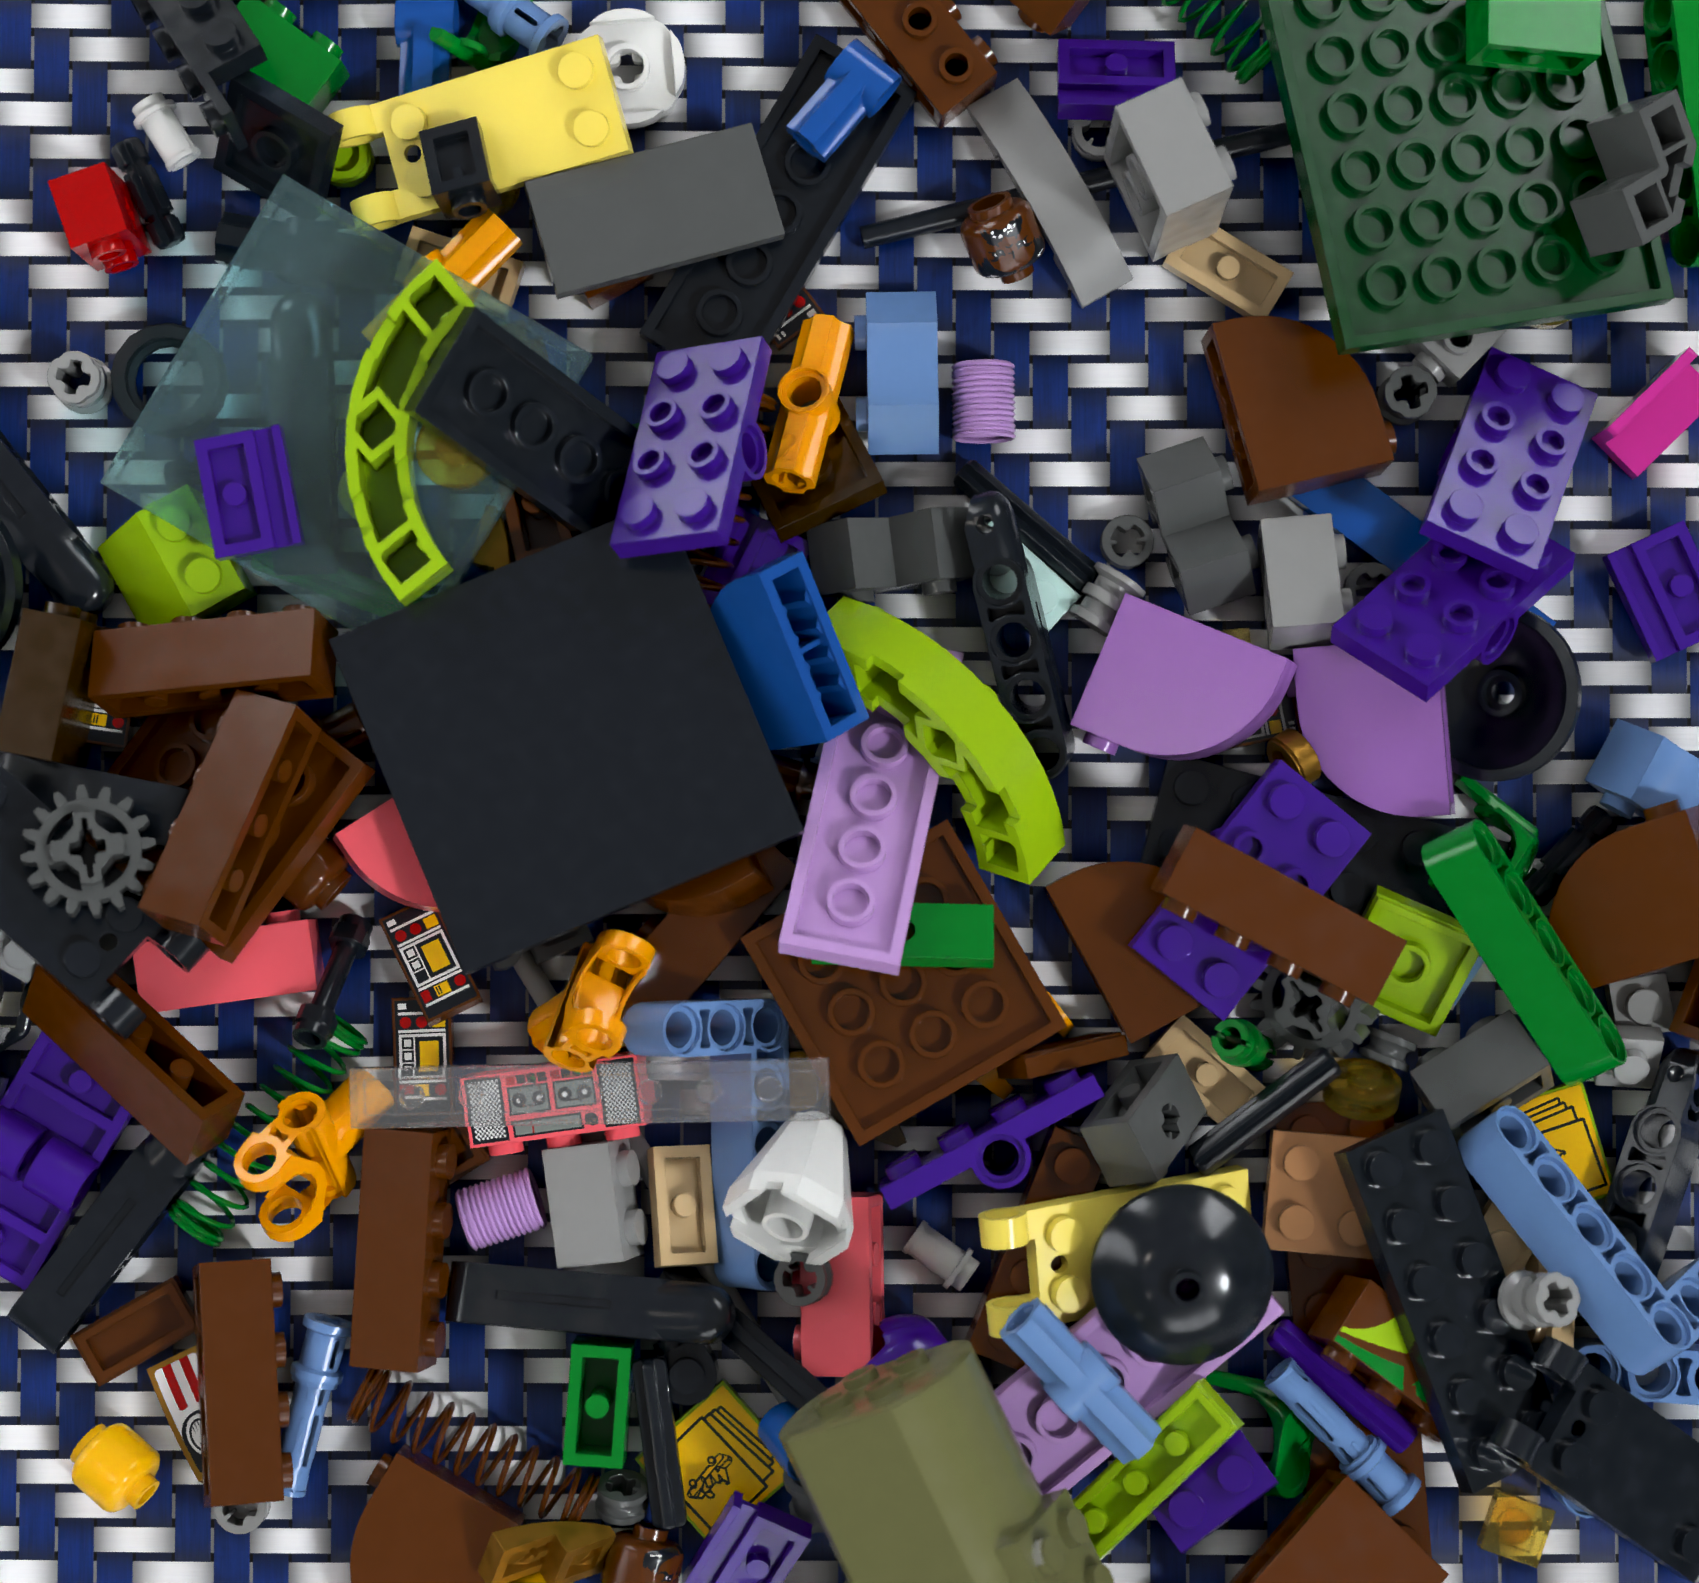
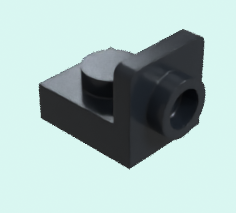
(459, 169)

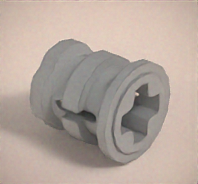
(86, 398)
(1104, 598)
(1538, 1300)

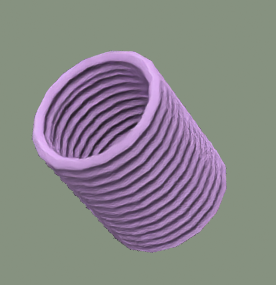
(983, 401)
(500, 1209)

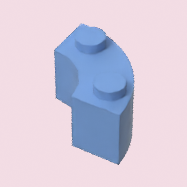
(901, 373)
(1643, 771)

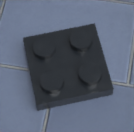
(281, 137)

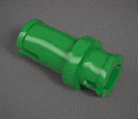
(1237, 1032)

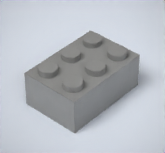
(1169, 167)

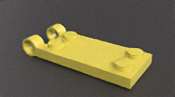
(534, 115)
(1071, 1229)

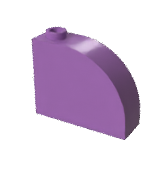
(1177, 686)
(1374, 734)

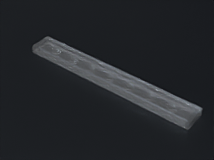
(607, 1095)

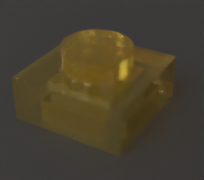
(1516, 1528)

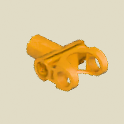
(586, 1016)
(322, 1140)

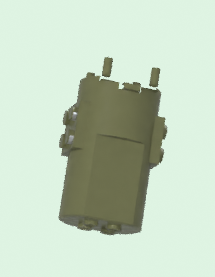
(930, 1481)

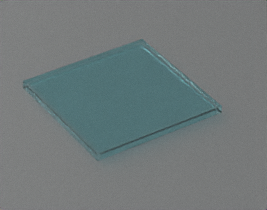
(285, 351)

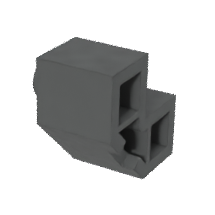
(1643, 159)
(1190, 505)
(891, 554)

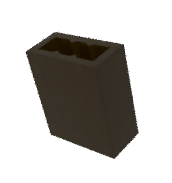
(47, 686)

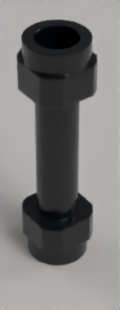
(317, 1019)

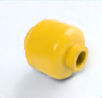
(115, 1467)

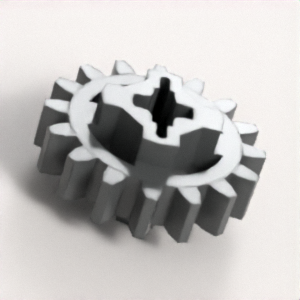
(60, 852)
(1309, 1022)

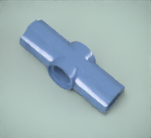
(1080, 1381)

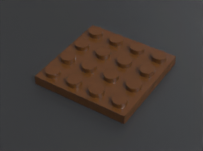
(172, 748)
(915, 1034)

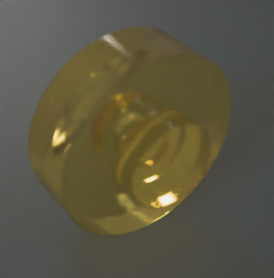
(445, 463)
(1364, 1090)

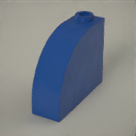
(788, 654)

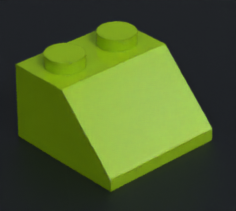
(170, 572)

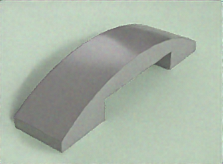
(1053, 187)

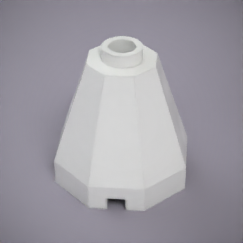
(796, 1194)

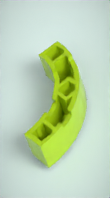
(383, 435)
(960, 734)

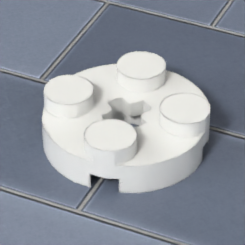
(652, 45)

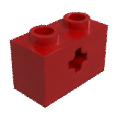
(100, 218)

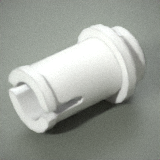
(165, 131)
(941, 1256)

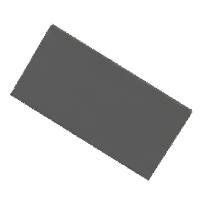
(654, 210)

